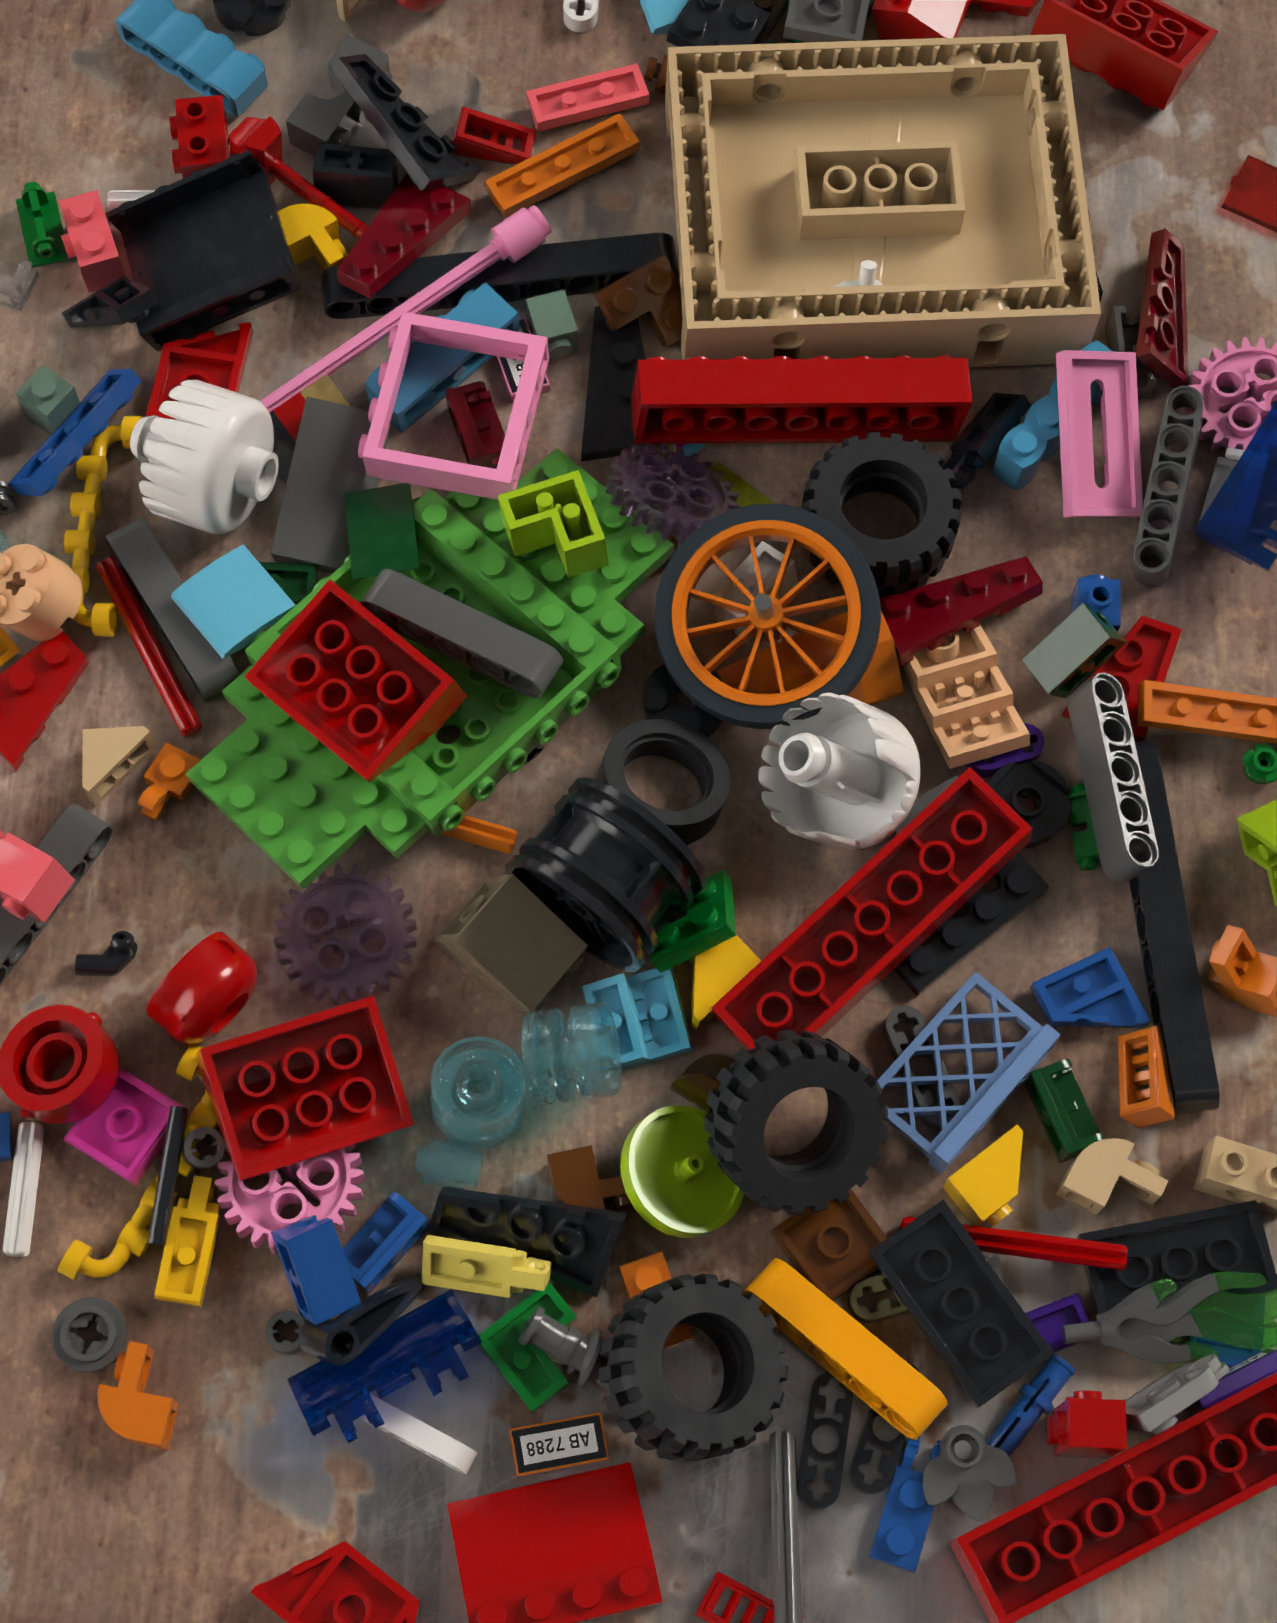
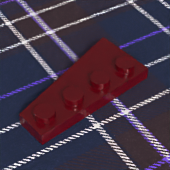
(400, 234)
(1163, 318)
(942, 608)

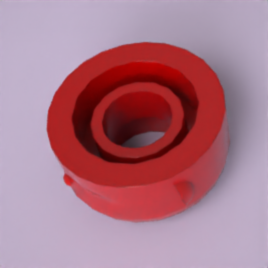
(204, 990)
(40, 1045)

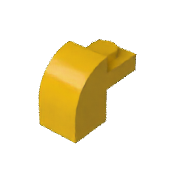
(312, 233)

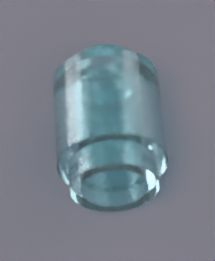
(449, 1165)

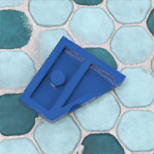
(1091, 995)

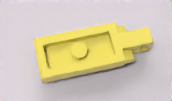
(481, 1267)

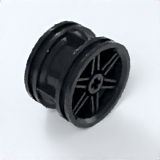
(609, 872)

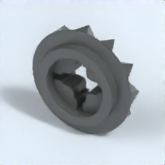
(80, 1316)

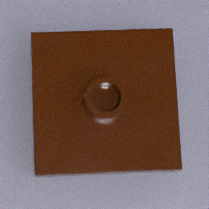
(831, 1245)

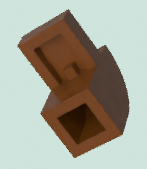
(578, 1183)

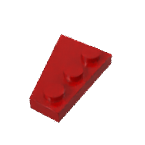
(1142, 658)
(33, 691)

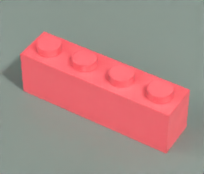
(30, 879)

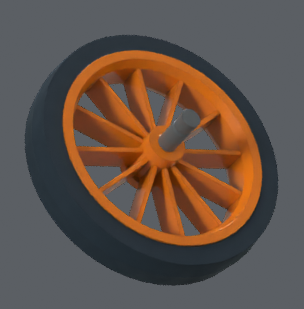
(766, 615)

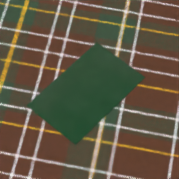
(381, 530)

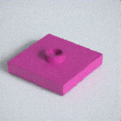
(126, 1129)

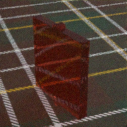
(1254, 193)

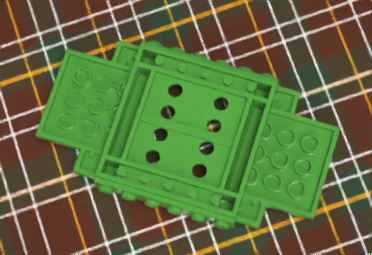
(312, 806)

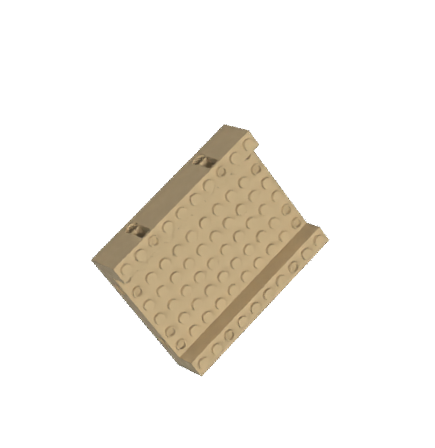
(906, 153)

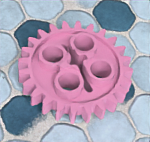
(1251, 395)
(261, 1209)

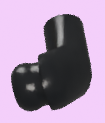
(111, 961)

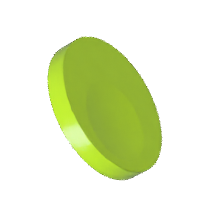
(675, 1176)

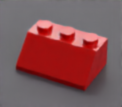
(919, 18)

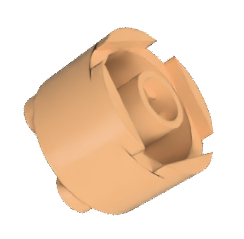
(36, 592)

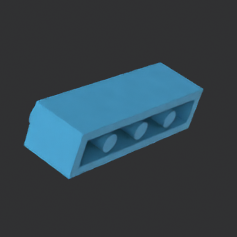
(436, 368)

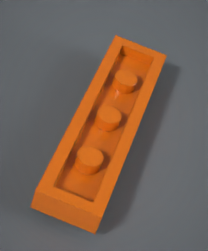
(562, 165)
(1207, 711)

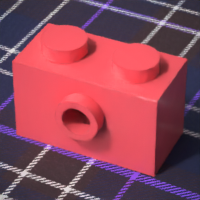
(90, 240)

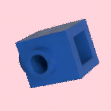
(1100, 595)

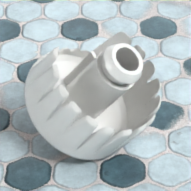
(209, 460)
(840, 774)

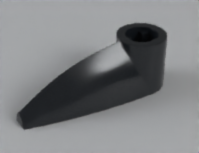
(352, 1331)

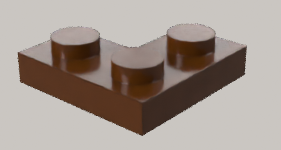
(646, 290)

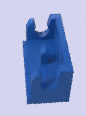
(384, 1241)
(316, 1268)

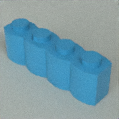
(192, 53)
(1037, 437)

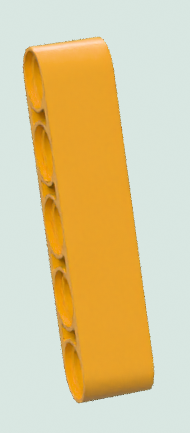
(847, 1349)

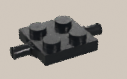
(718, 23)

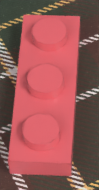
(587, 97)

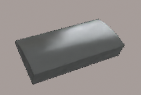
(322, 470)

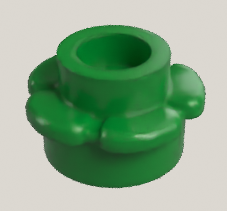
(1254, 770)

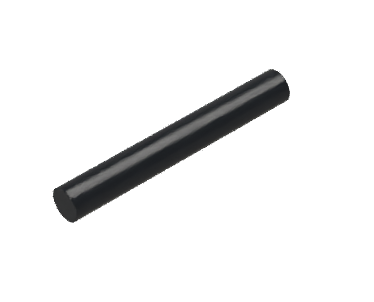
(167, 1175)

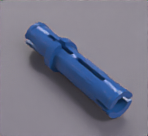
(1055, 1374)

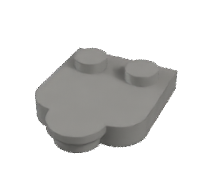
(1160, 1401)

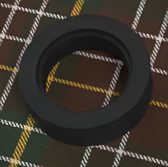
(684, 746)

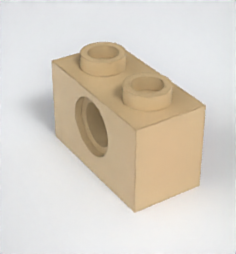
(1238, 1173)

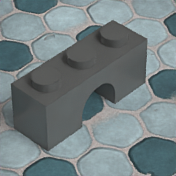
(332, 119)

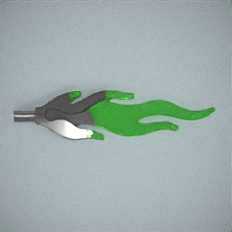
(1147, 1323)

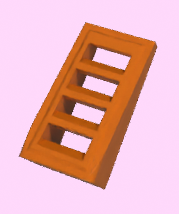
(1151, 1104)

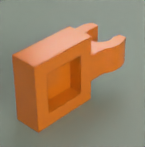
(166, 779)

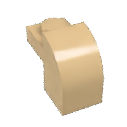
(1106, 1165)

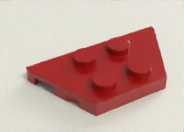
(205, 358)
(338, 1589)

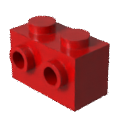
(200, 133)
(1087, 1426)

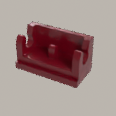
(476, 423)

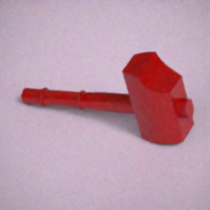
(265, 142)

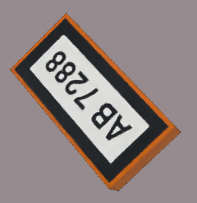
(559, 1444)

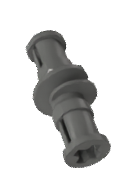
(566, 1345)

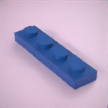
(81, 425)

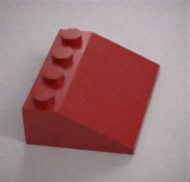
(1129, 43)
(355, 683)
(304, 1087)
(556, 1550)

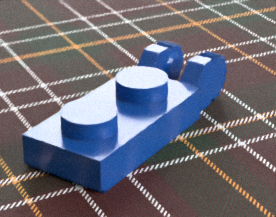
(904, 1514)

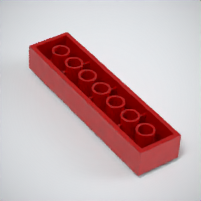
(798, 399)
(877, 915)
(1123, 1506)

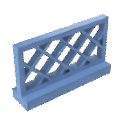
(996, 1087)

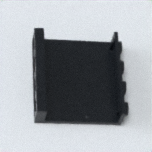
(206, 248)

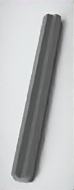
(785, 1528)

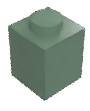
(552, 318)
(47, 399)

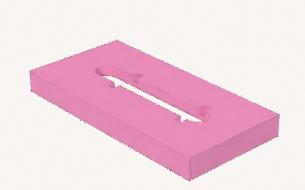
(1120, 432)

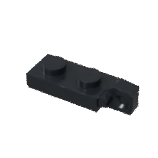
(984, 435)

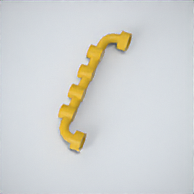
(88, 507)
(135, 1234)

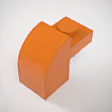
(1243, 972)
(131, 1412)

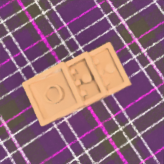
(966, 699)

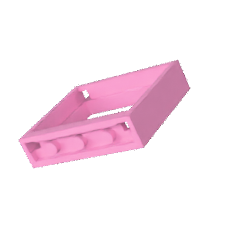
(444, 473)

